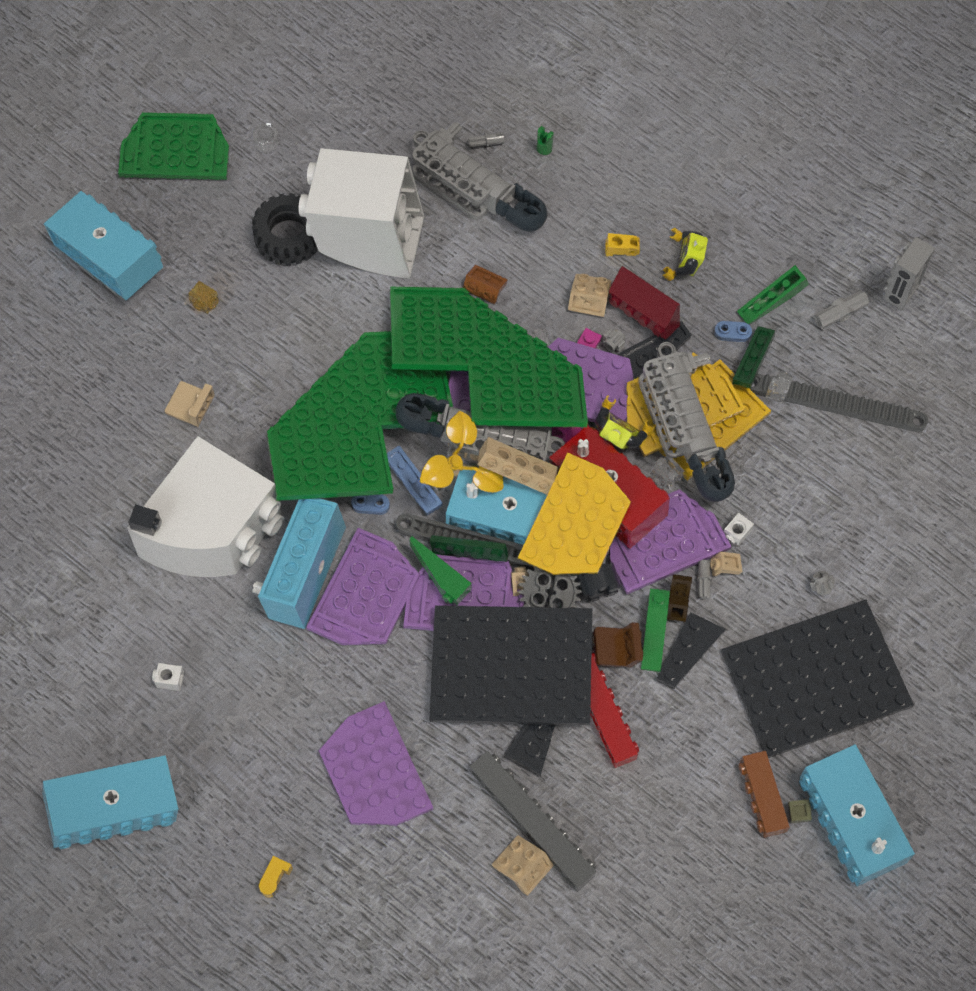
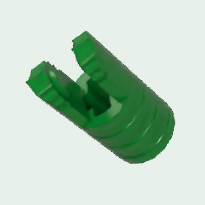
(544, 141)

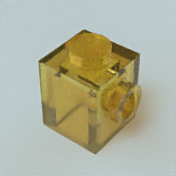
(203, 297)

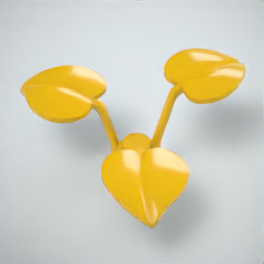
(439, 469)

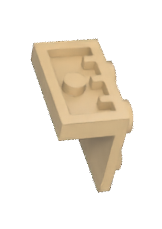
(589, 294)
(190, 403)
(523, 864)

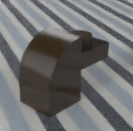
(679, 597)

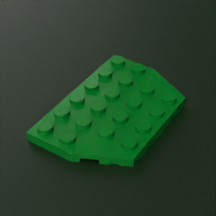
(174, 148)

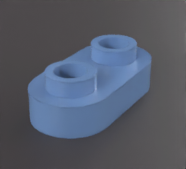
(733, 331)
(370, 504)

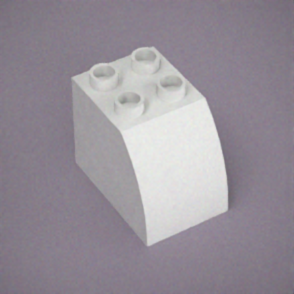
(364, 210)
(210, 515)

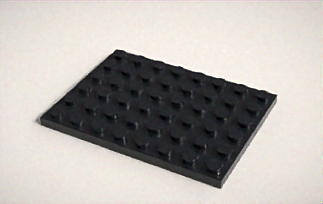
(511, 665)
(816, 678)

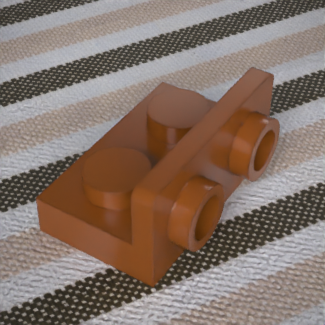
(484, 283)

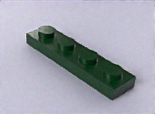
(753, 357)
(469, 548)

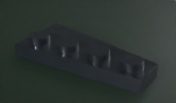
(647, 349)
(691, 644)
(531, 747)

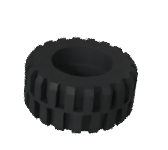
(281, 249)

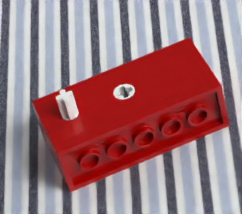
(648, 502)

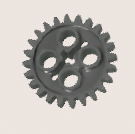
(531, 587)

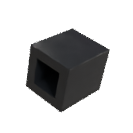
(145, 520)

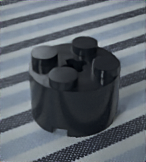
(599, 584)

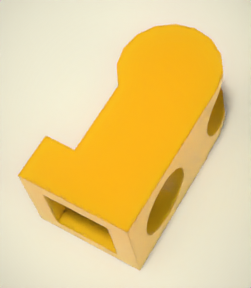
(622, 244)
(272, 876)

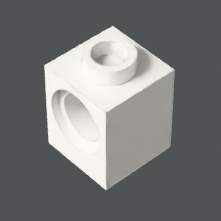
(741, 523)
(174, 682)

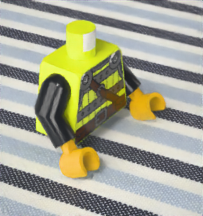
(690, 256)
(619, 431)

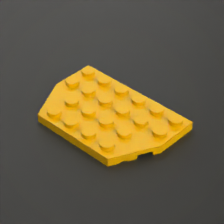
(714, 392)
(576, 520)

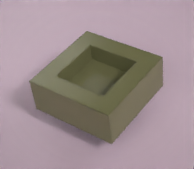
(799, 811)

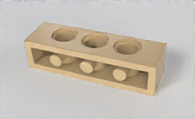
(517, 465)

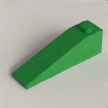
(774, 295)
(446, 579)
(655, 629)

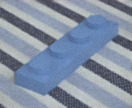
(410, 478)

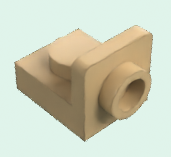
(726, 563)
(516, 575)

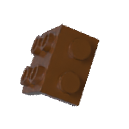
(618, 646)

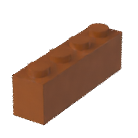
(764, 794)

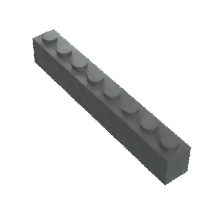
(532, 820)

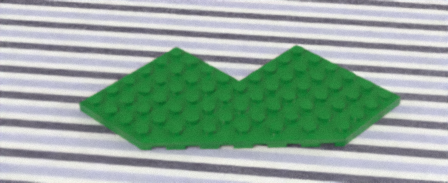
(509, 372)
(334, 431)

